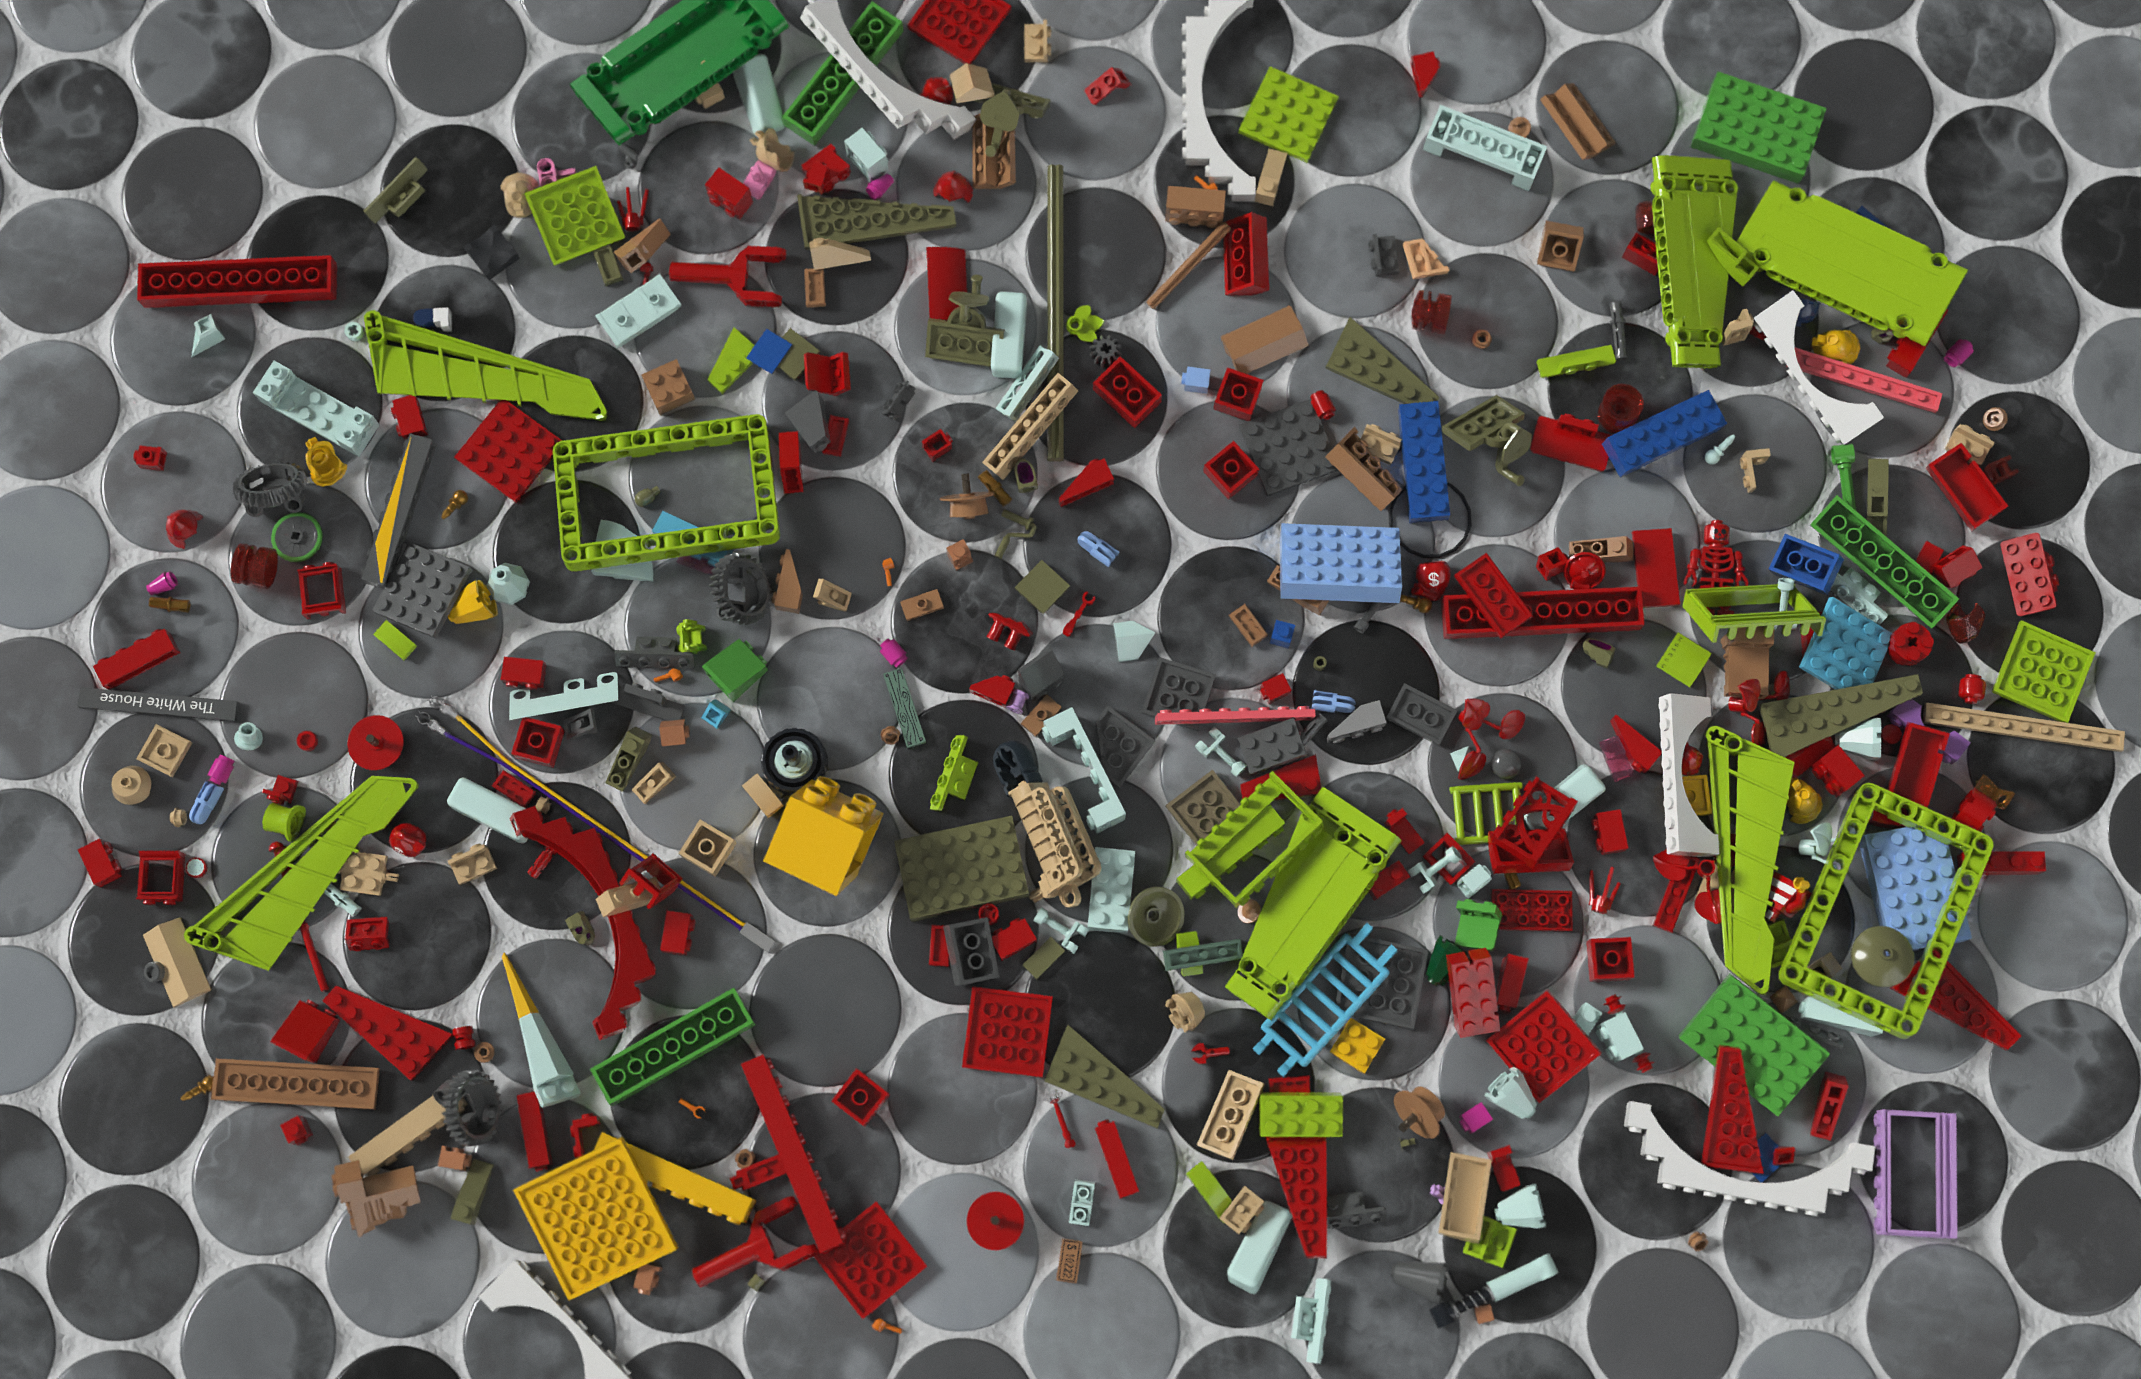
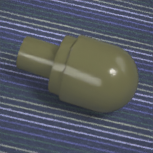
(646, 496)

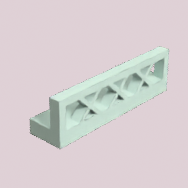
(1029, 385)

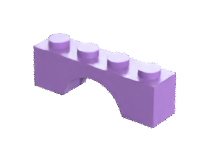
(1911, 712)

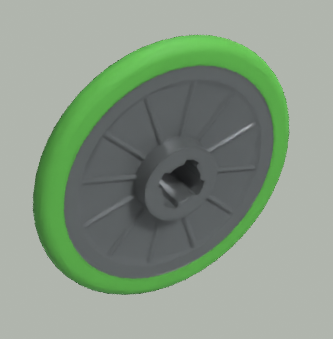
(309, 537)

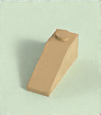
(1270, 177)
(832, 253)

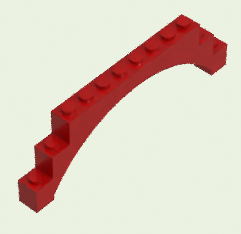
(588, 856)

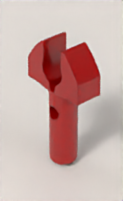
(1209, 1052)

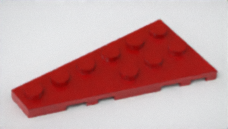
(1964, 1006)
(1730, 1124)
(1303, 1177)

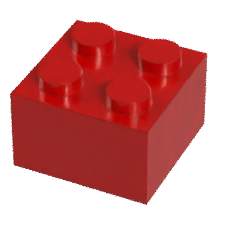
(728, 193)
(1238, 394)
(1231, 470)
(538, 742)
(1837, 771)
(1610, 959)
(860, 1097)

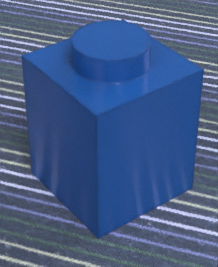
(1282, 634)

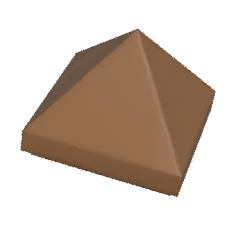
(1783, 999)

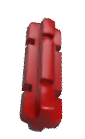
(541, 862)

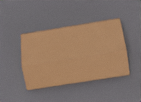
(1578, 121)
(993, 171)
(1265, 340)

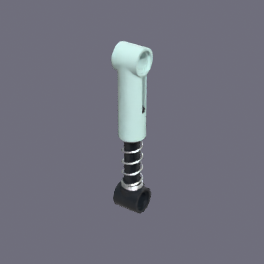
(1496, 1289)

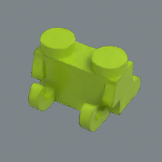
(690, 636)

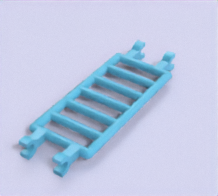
(1343, 1016)

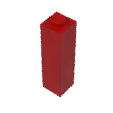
(534, 1132)
(1116, 1158)

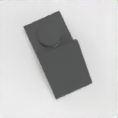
(580, 724)

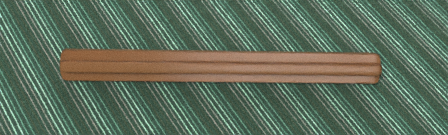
(1188, 265)

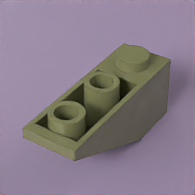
(628, 758)

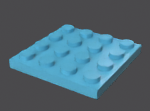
(1847, 650)

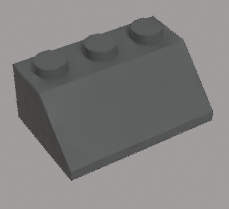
(971, 951)

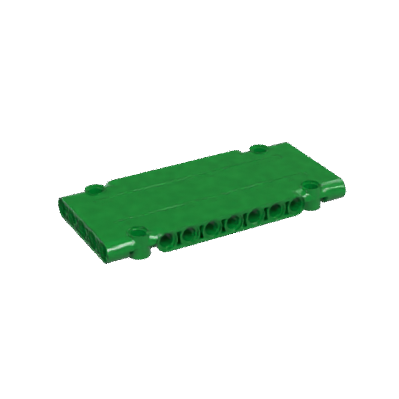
(662, 66)

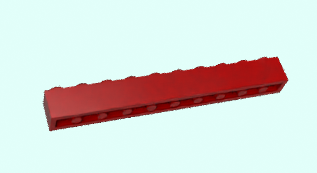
(793, 1154)

